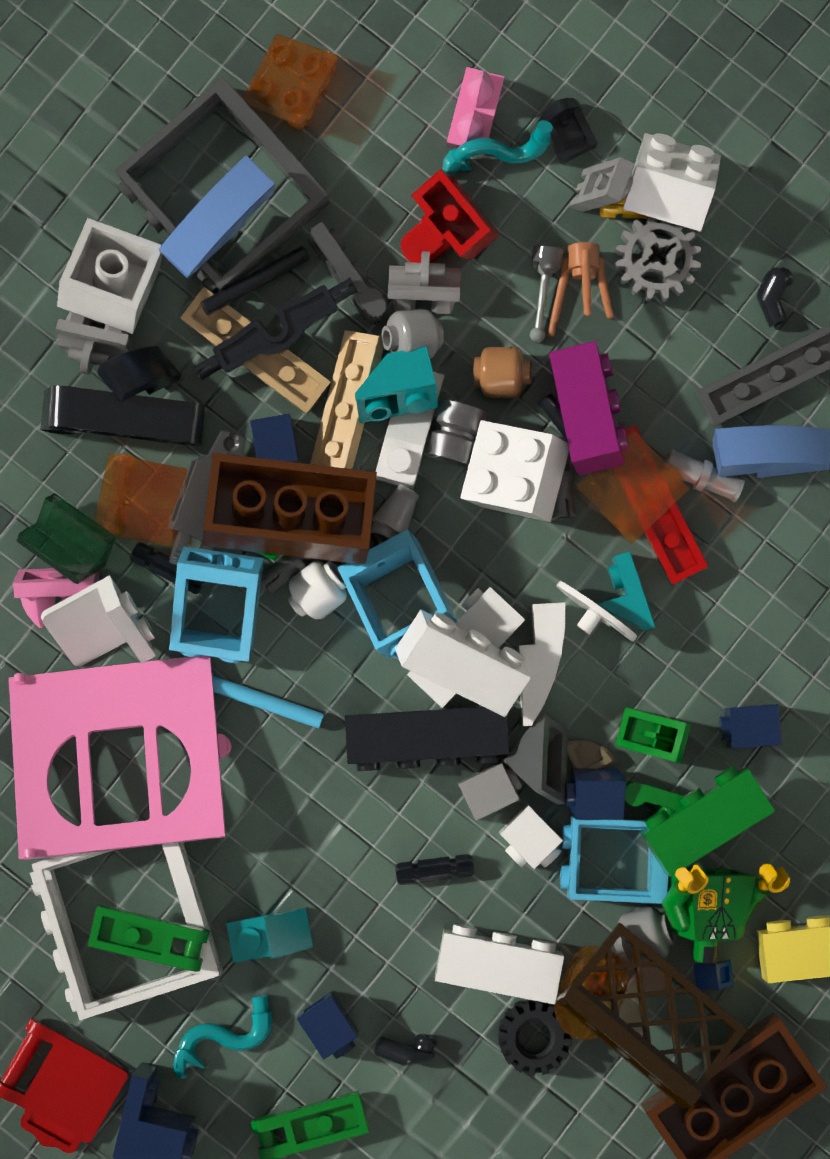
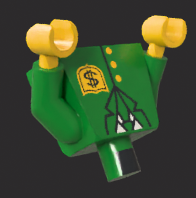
(717, 904)

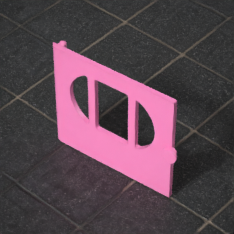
(75, 703)

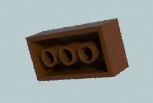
(289, 508)
(747, 1095)

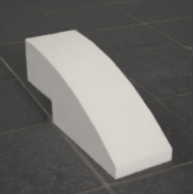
(541, 657)

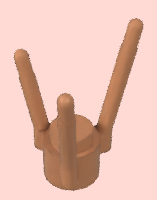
(585, 265)

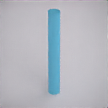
(267, 702)

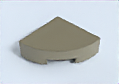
(588, 754)

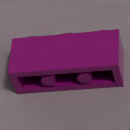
(589, 407)

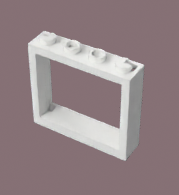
(67, 955)

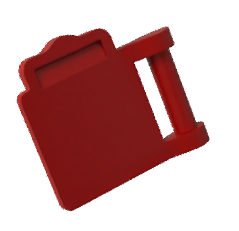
(68, 1091)

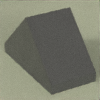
(541, 758)

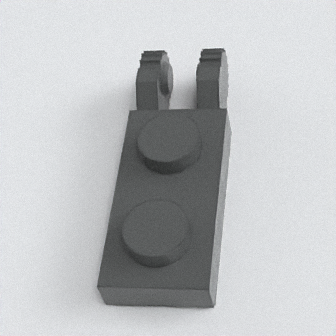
(329, 249)

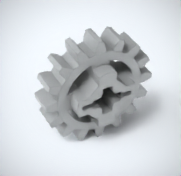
(650, 243)

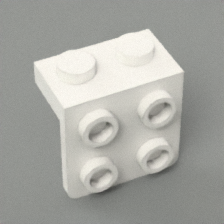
(97, 623)

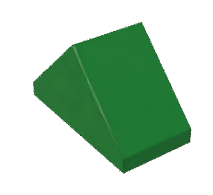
(653, 735)

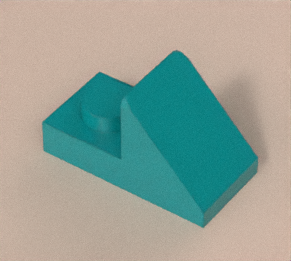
(632, 605)
(269, 935)

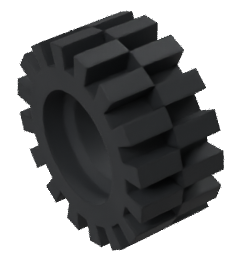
(520, 1057)

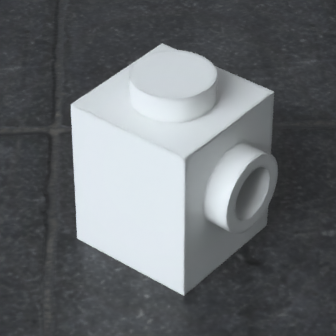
(530, 839)

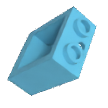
(379, 562)
(220, 569)
(569, 874)

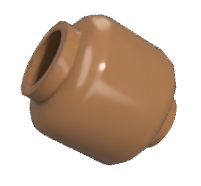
(502, 372)

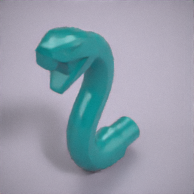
(459, 157)
(261, 1028)

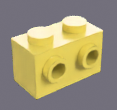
(795, 951)

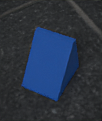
(714, 975)

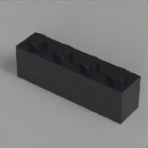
(425, 735)

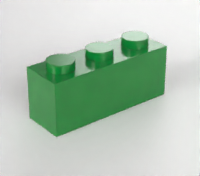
(706, 819)

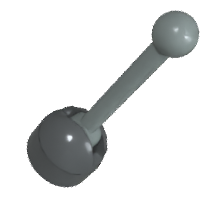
(546, 261)

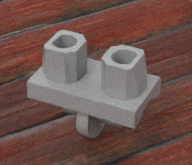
(424, 282)
(89, 343)

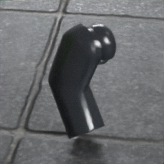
(770, 293)
(407, 1055)

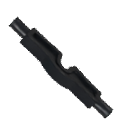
(295, 319)

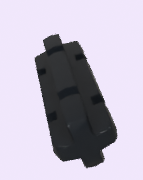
(159, 564)
(434, 869)

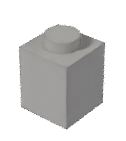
(490, 790)

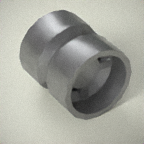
(455, 432)

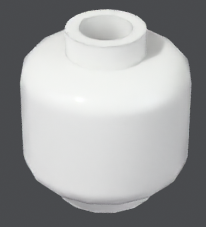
(317, 590)

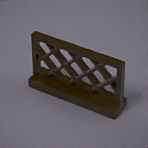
(628, 1042)

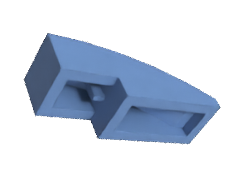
(217, 216)
(771, 450)

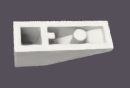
(405, 445)

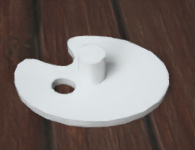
(594, 613)

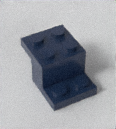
(150, 1130)

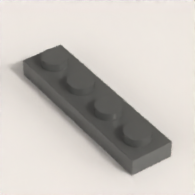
(767, 377)

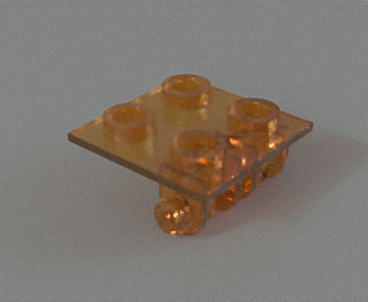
(291, 81)
(635, 492)
(139, 498)

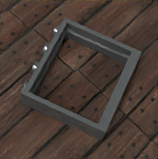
(223, 95)

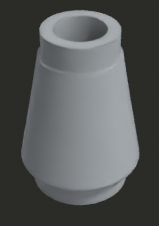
(394, 514)

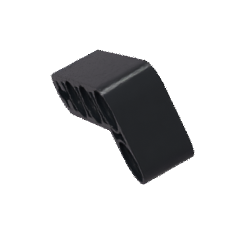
(140, 417)

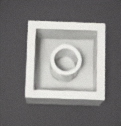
(673, 181)
(109, 275)
(515, 470)

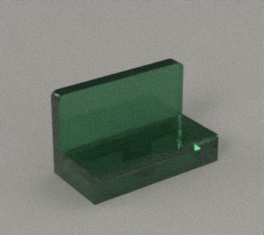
(68, 540)

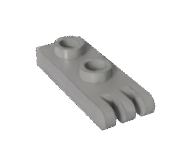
(603, 184)

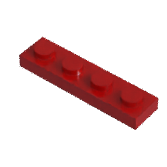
(673, 542)

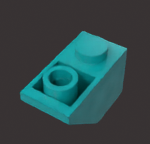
(398, 387)

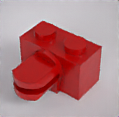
(448, 221)

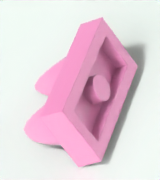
(475, 107)
(41, 587)

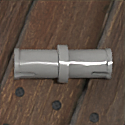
(705, 476)

